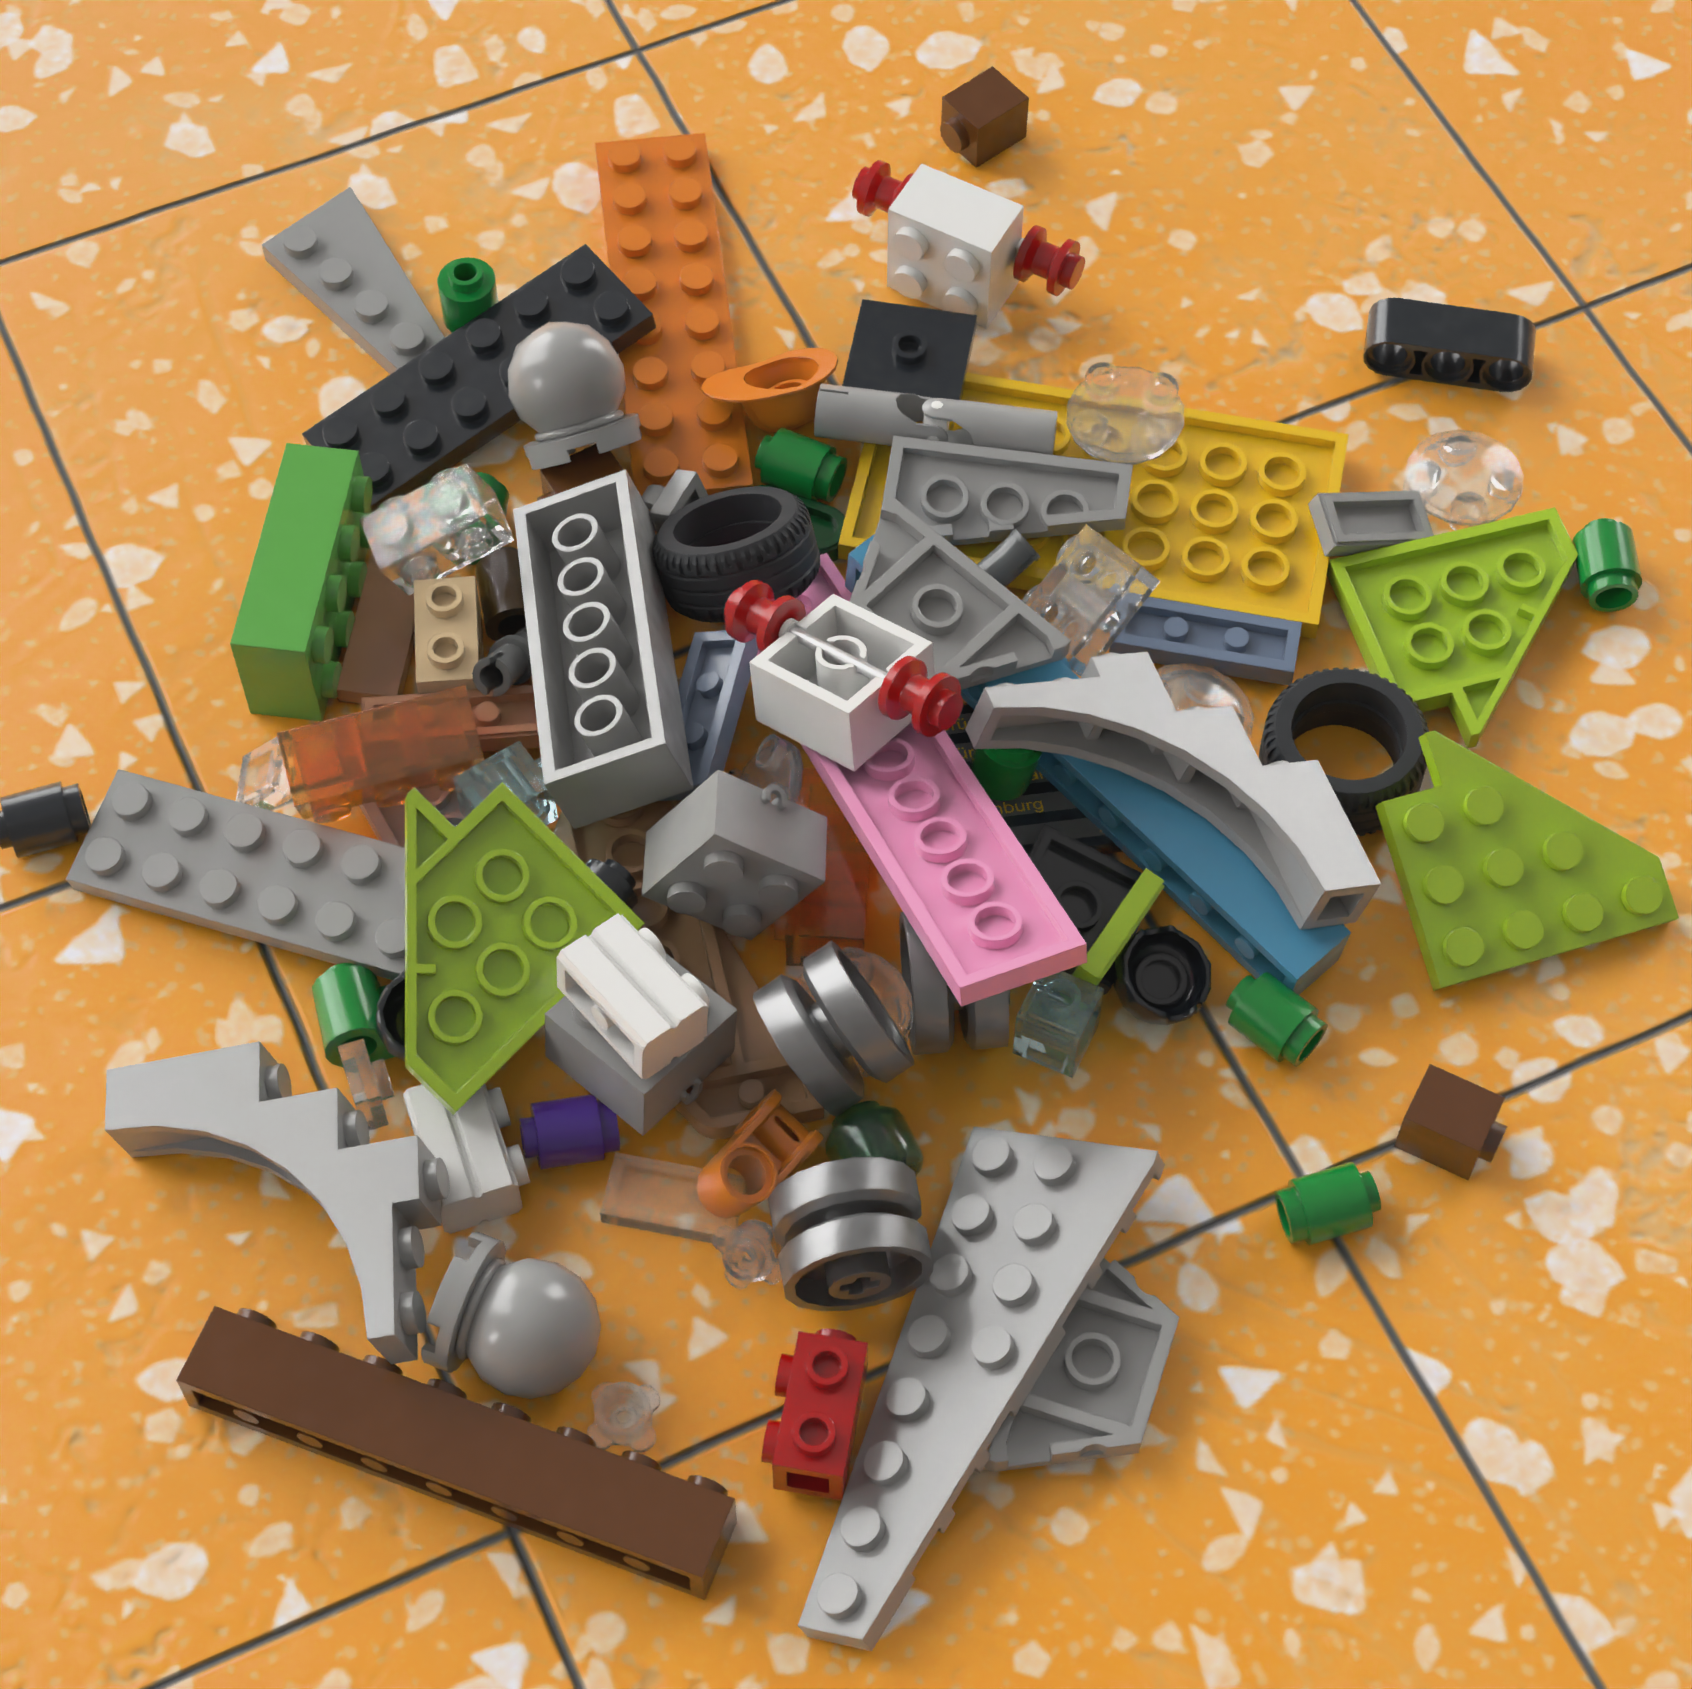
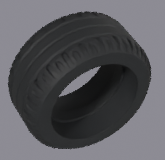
(735, 539)
(1361, 703)

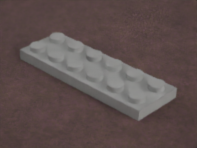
(247, 873)

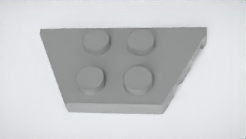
(948, 599)
(1097, 1382)

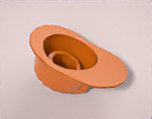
(776, 390)

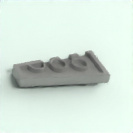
(355, 280)
(987, 492)

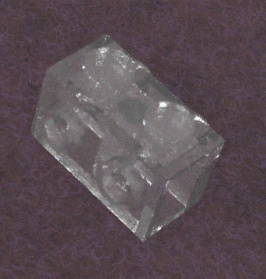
(436, 528)
(1091, 594)

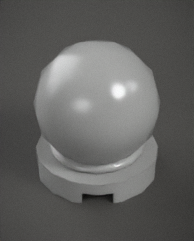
(569, 390)
(519, 1323)

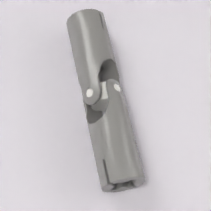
(878, 415)

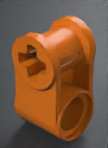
(763, 1150)

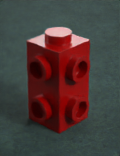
(819, 1414)

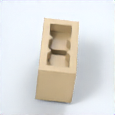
(447, 632)

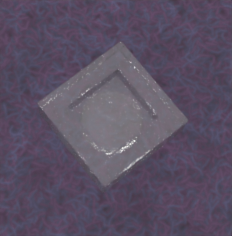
(263, 777)
(367, 1082)

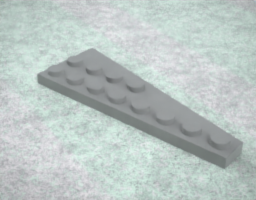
(1007, 1270)

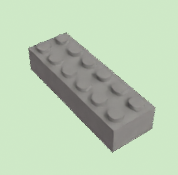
(600, 651)

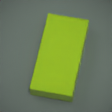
(1120, 927)

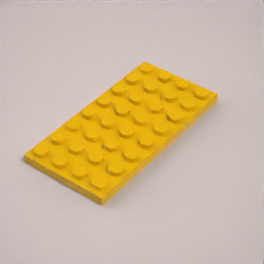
(1209, 517)

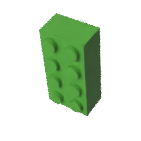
(304, 583)

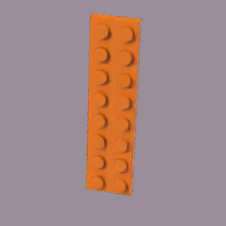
(670, 257)

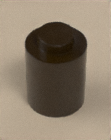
(501, 592)

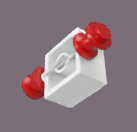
(960, 242)
(839, 674)

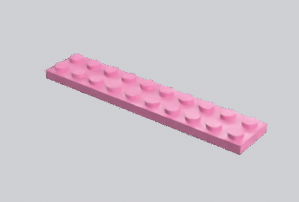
(949, 856)

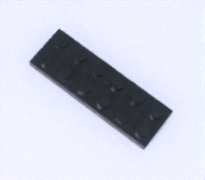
(458, 389)

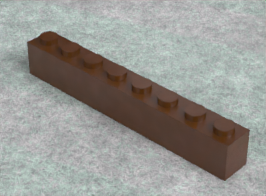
(460, 1450)

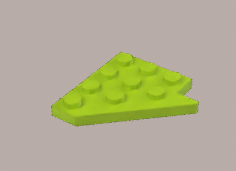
(1456, 610)
(1509, 871)
(485, 934)

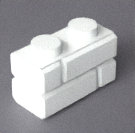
(633, 995)
(479, 1166)

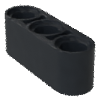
(1450, 344)

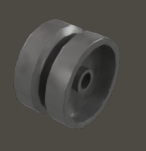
(982, 1022)
(825, 1033)
(850, 1234)

